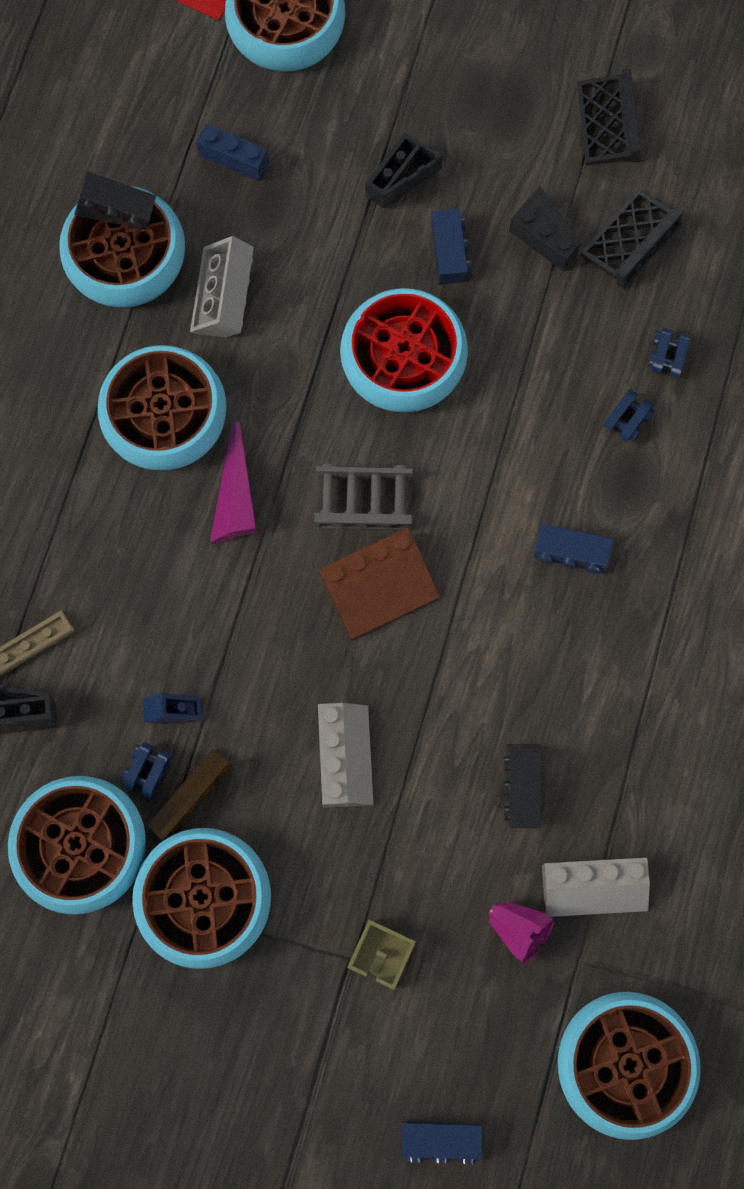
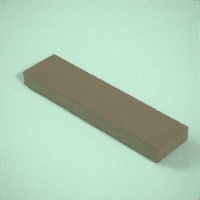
(34, 641)

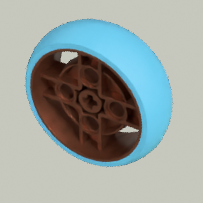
(294, 42)
(133, 289)
(118, 412)
(196, 849)
(51, 888)
(619, 1088)

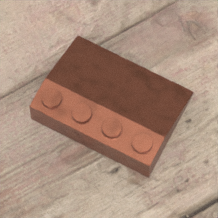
(379, 583)

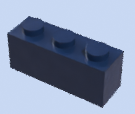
(232, 152)
(450, 246)
(573, 548)
(441, 1142)

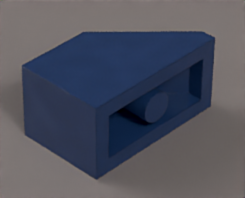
(172, 708)

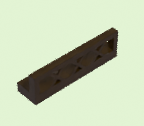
(189, 795)

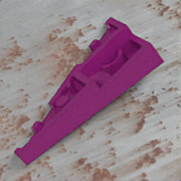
(234, 507)

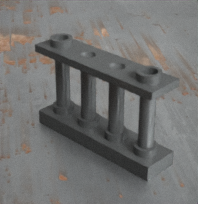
(375, 518)

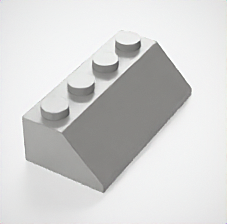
(222, 288)
(345, 755)
(596, 887)

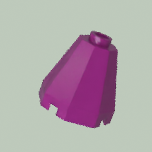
(520, 928)

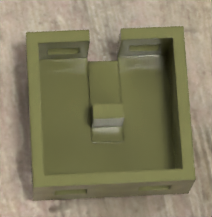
(381, 954)

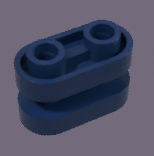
(662, 341)
(642, 413)
(142, 757)

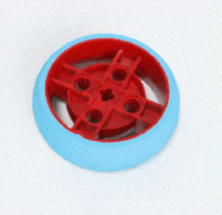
(367, 329)

